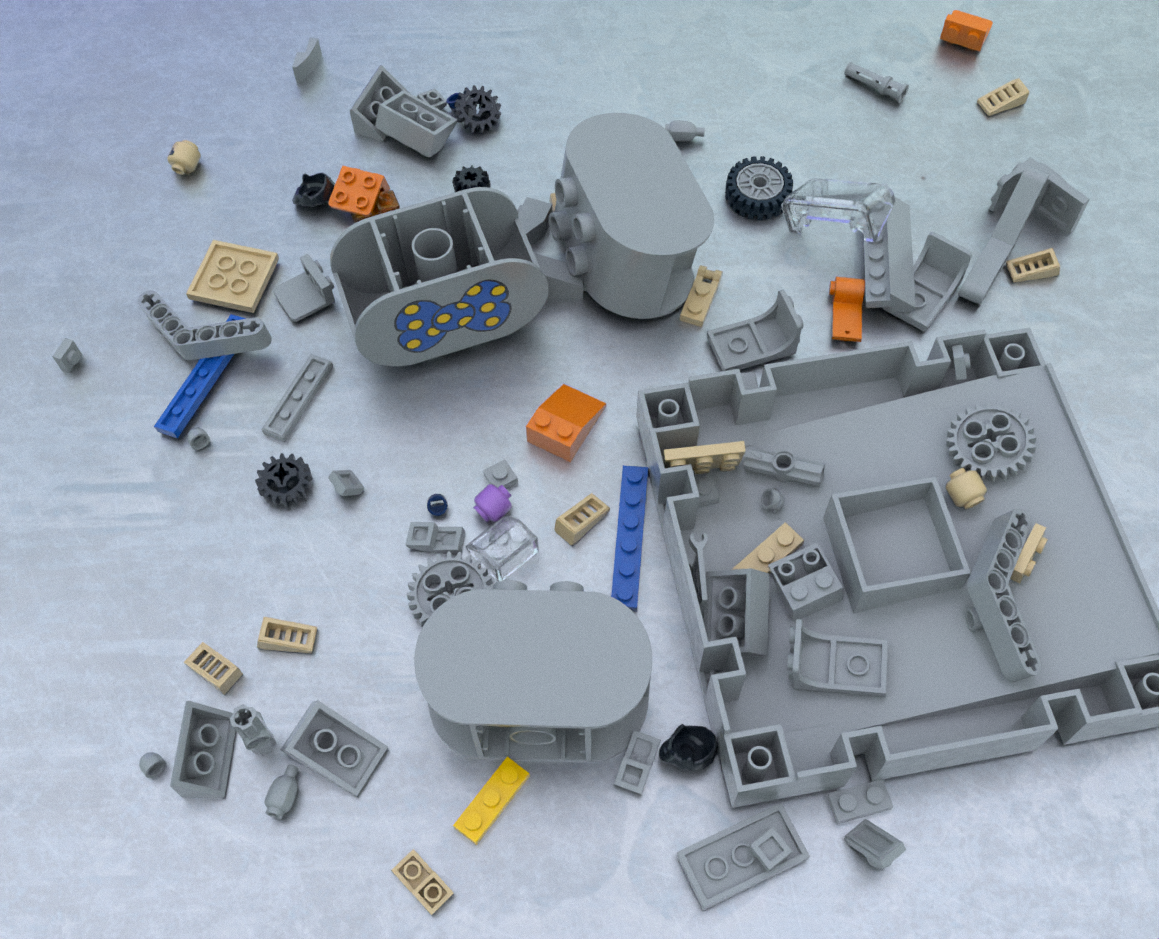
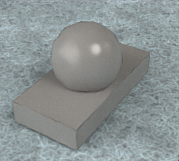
(875, 844)

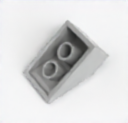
(334, 747)

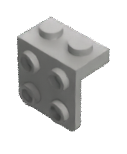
(305, 292)

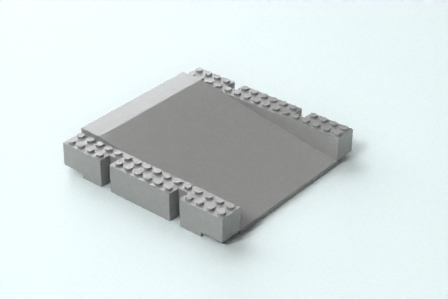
(903, 565)

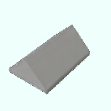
(365, 109)
(203, 752)

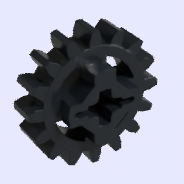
(487, 109)
(294, 483)

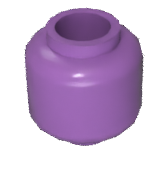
(493, 502)

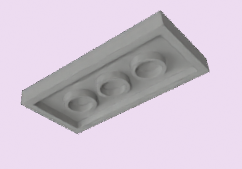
(726, 865)

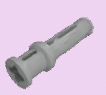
(886, 83)

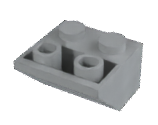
(806, 582)

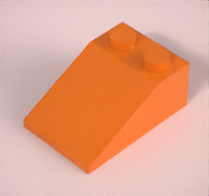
(564, 421)

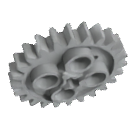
(991, 440)
(443, 572)

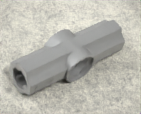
(799, 469)
(252, 730)

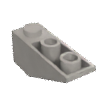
(534, 218)

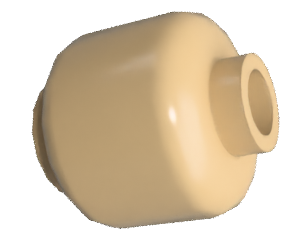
(184, 157)
(966, 488)

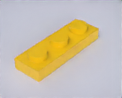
(491, 800)

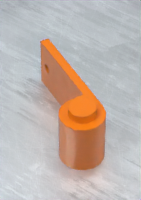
(847, 308)

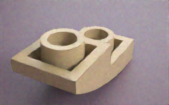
(422, 881)

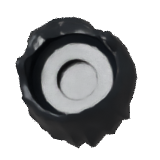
(314, 190)
(689, 748)

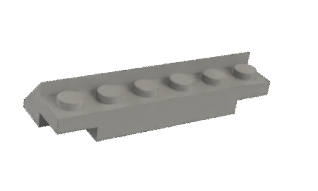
(890, 263)

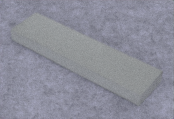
(297, 398)

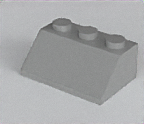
(415, 123)
(738, 608)

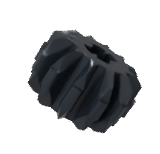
(470, 178)

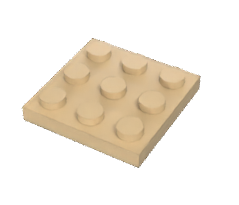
(233, 276)
(706, 457)

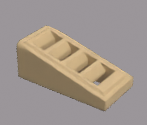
(1015, 89)
(1039, 258)
(571, 530)
(285, 645)
(226, 681)

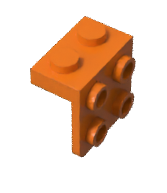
(966, 30)
(357, 191)

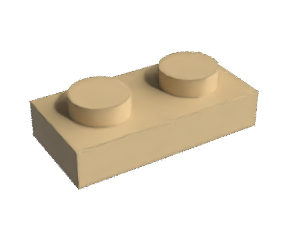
(1034, 543)

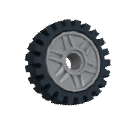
(758, 187)

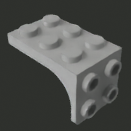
(1056, 202)
(936, 278)
(759, 338)
(837, 662)

